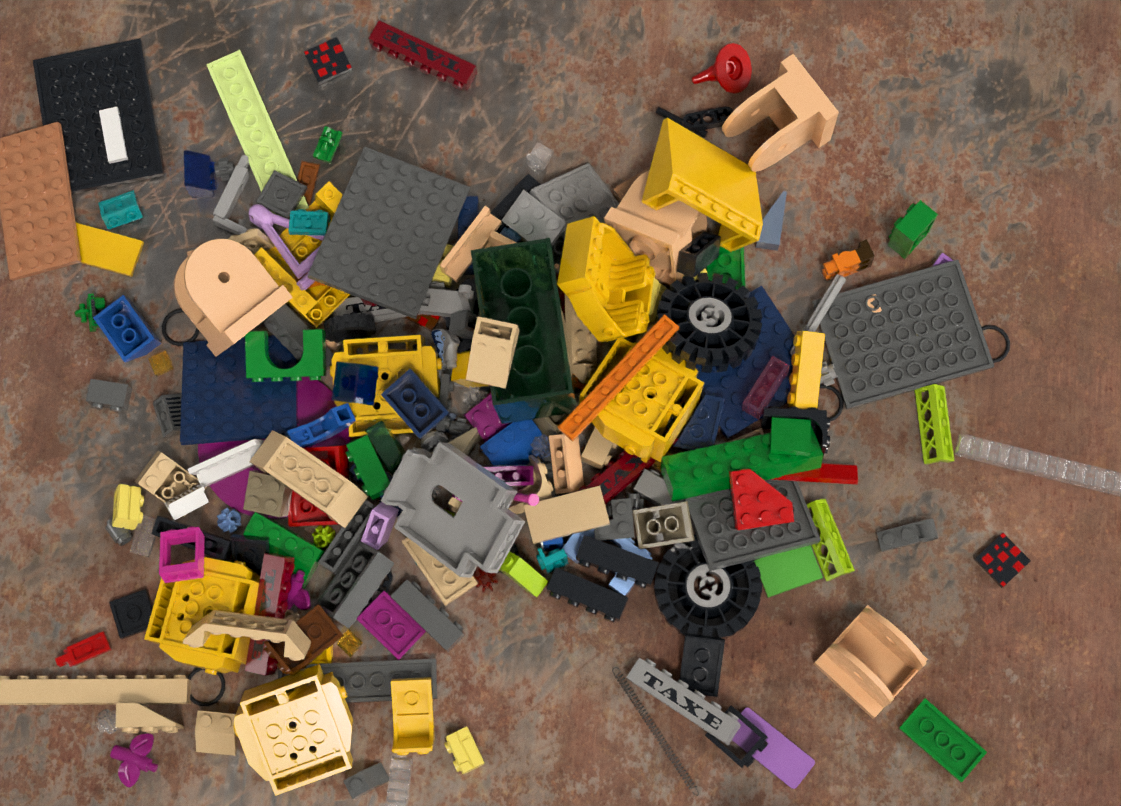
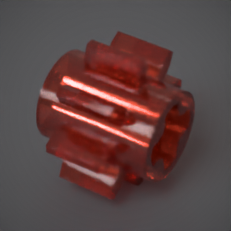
(489, 584)

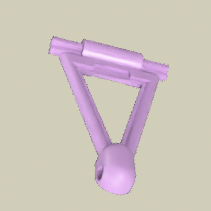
(266, 219)

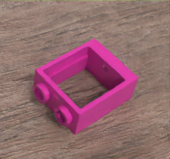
(184, 571)

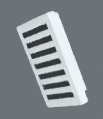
(186, 502)

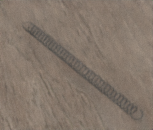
(657, 733)

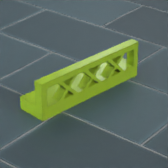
(942, 435)
(832, 539)

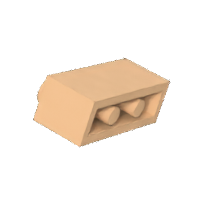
(566, 464)

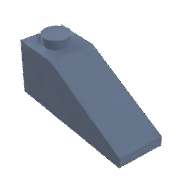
(772, 225)

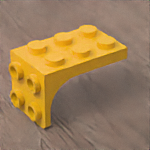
(412, 715)

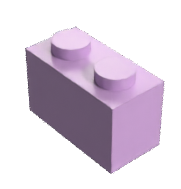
(379, 525)

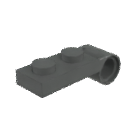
(907, 535)

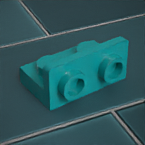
(120, 210)
(308, 222)
(555, 559)

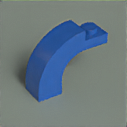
(330, 424)

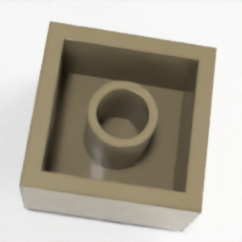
(267, 495)

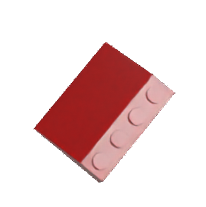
(302, 511)

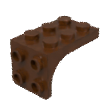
(321, 633)

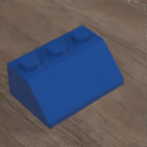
(127, 329)
(512, 444)

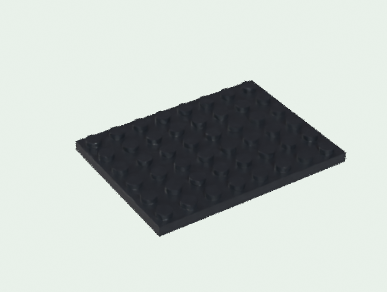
(89, 80)

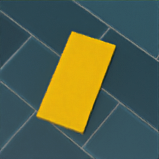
(108, 250)

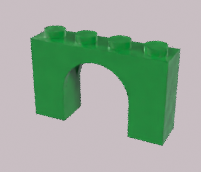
(260, 365)

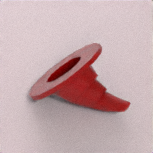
(730, 69)

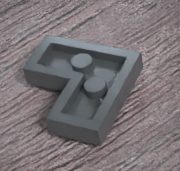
(622, 523)

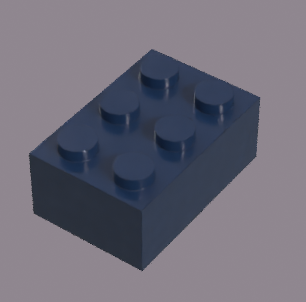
(415, 403)

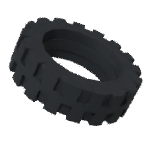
(349, 327)

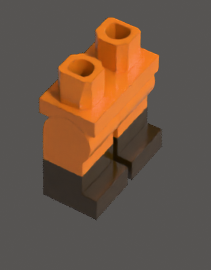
(849, 262)

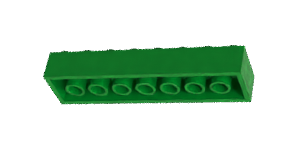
(708, 468)

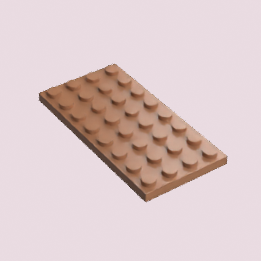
(37, 202)

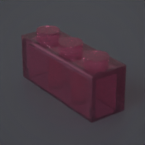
(765, 387)

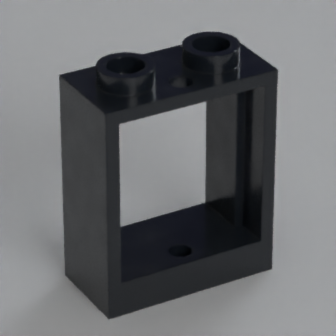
(760, 745)

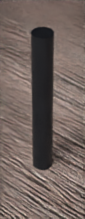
(666, 114)

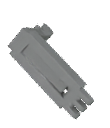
(230, 198)
(447, 302)

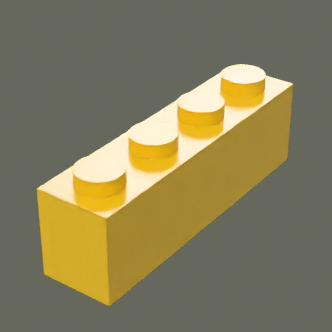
(806, 369)

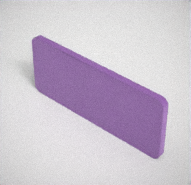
(779, 756)

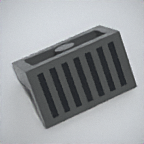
(168, 413)

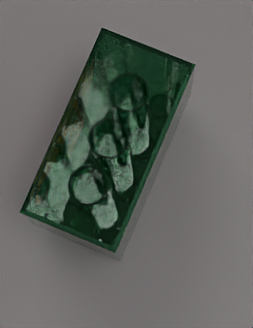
(521, 288)

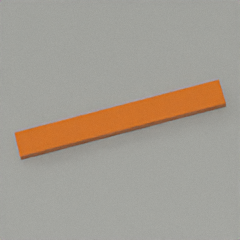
(618, 378)

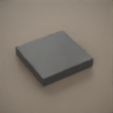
(281, 194)

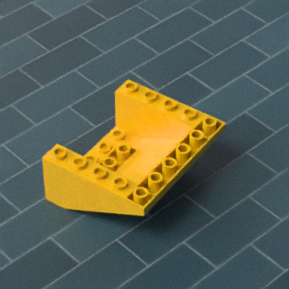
(707, 180)
(316, 302)

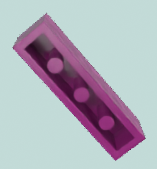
(513, 474)

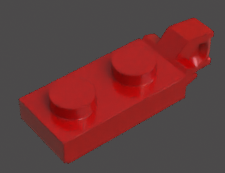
(84, 650)

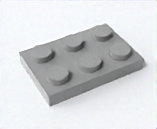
(534, 219)

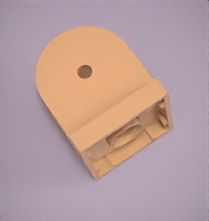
(796, 109)
(654, 232)
(226, 292)
(871, 661)

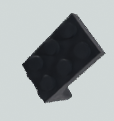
(819, 421)

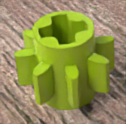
(323, 536)

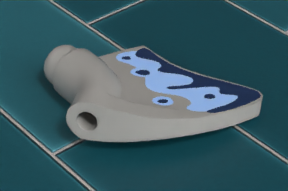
(446, 346)

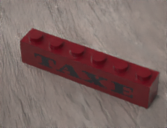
(422, 55)
(620, 474)
(270, 602)

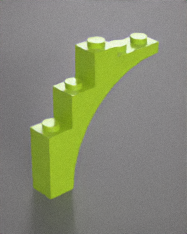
(521, 573)

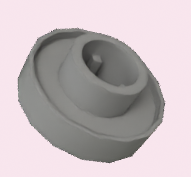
(432, 439)

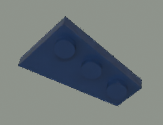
(703, 425)

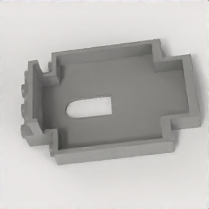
(482, 526)

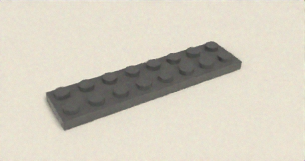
(373, 679)

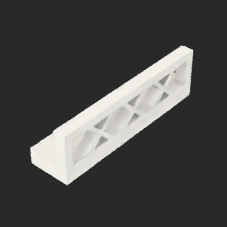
(226, 463)

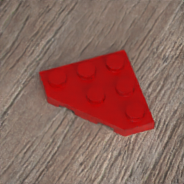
(757, 502)

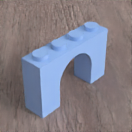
(572, 546)

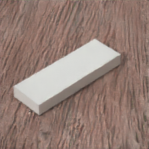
(113, 135)

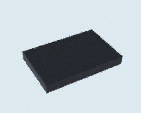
(702, 663)

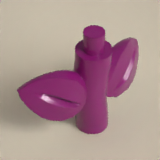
(297, 595)
(134, 759)

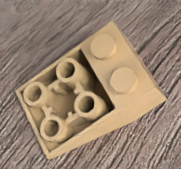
(492, 352)
(165, 478)
(136, 717)

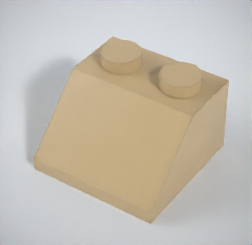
(215, 733)

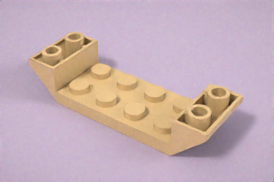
(581, 345)
(309, 478)
(251, 626)

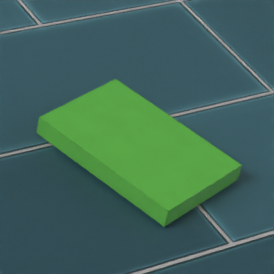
(788, 570)

